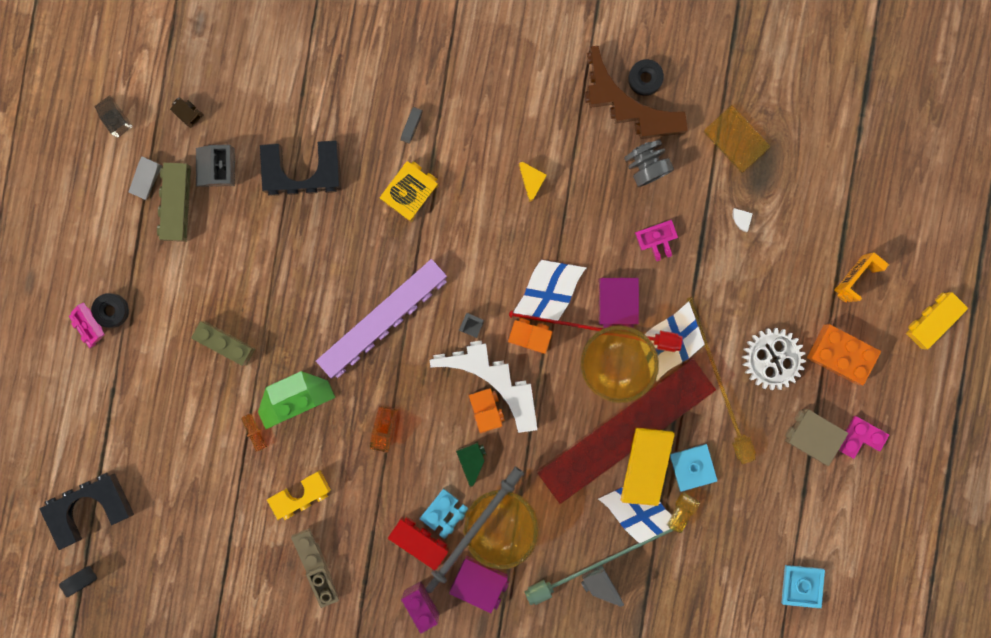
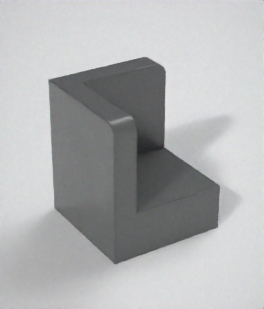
(471, 325)

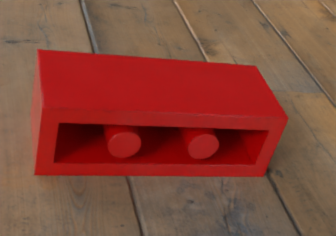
(419, 543)

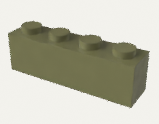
(174, 202)

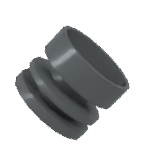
(648, 163)

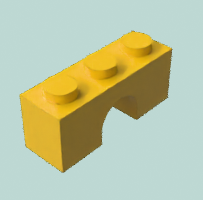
(284, 504)

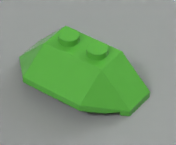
(293, 397)

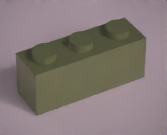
(223, 343)

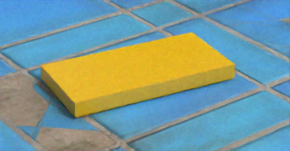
(647, 467)

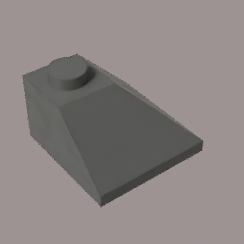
(601, 586)

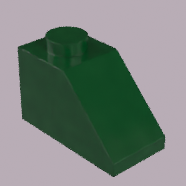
(471, 460)

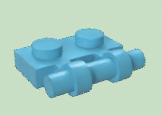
(438, 511)

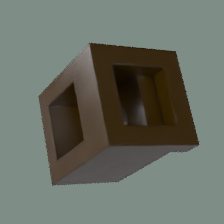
(186, 112)

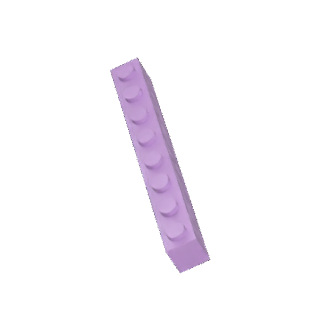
(383, 317)

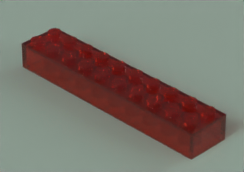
(614, 437)

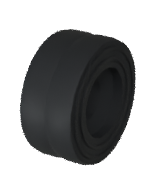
(641, 87)
(121, 310)
(77, 581)

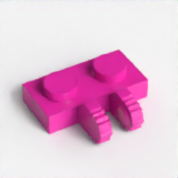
(657, 235)

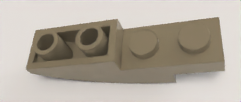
(316, 568)

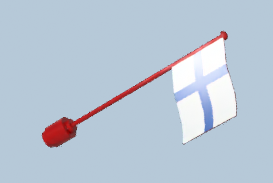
(551, 292)

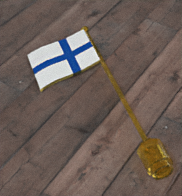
(687, 324)

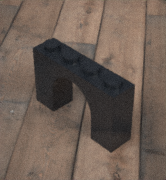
(325, 178)
(59, 513)

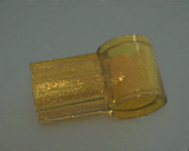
(685, 508)

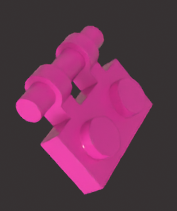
(86, 325)

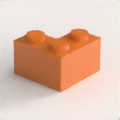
(530, 336)
(485, 410)

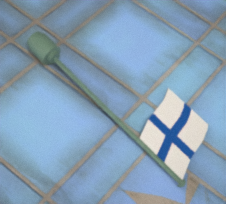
(640, 521)

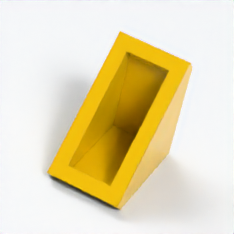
(532, 179)

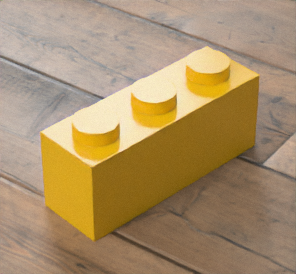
(936, 320)

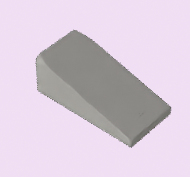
(144, 178)

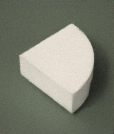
(742, 219)

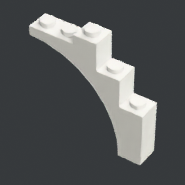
(476, 361)

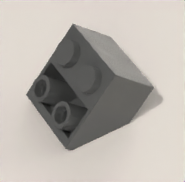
(215, 166)

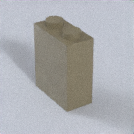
(815, 436)

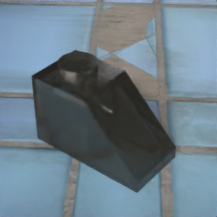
(113, 117)

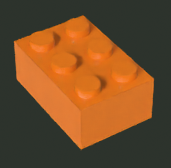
(843, 354)

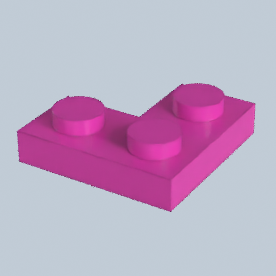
(859, 433)

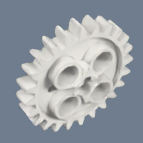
(758, 367)

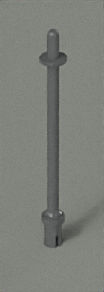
(507, 486)

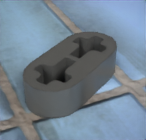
(411, 125)

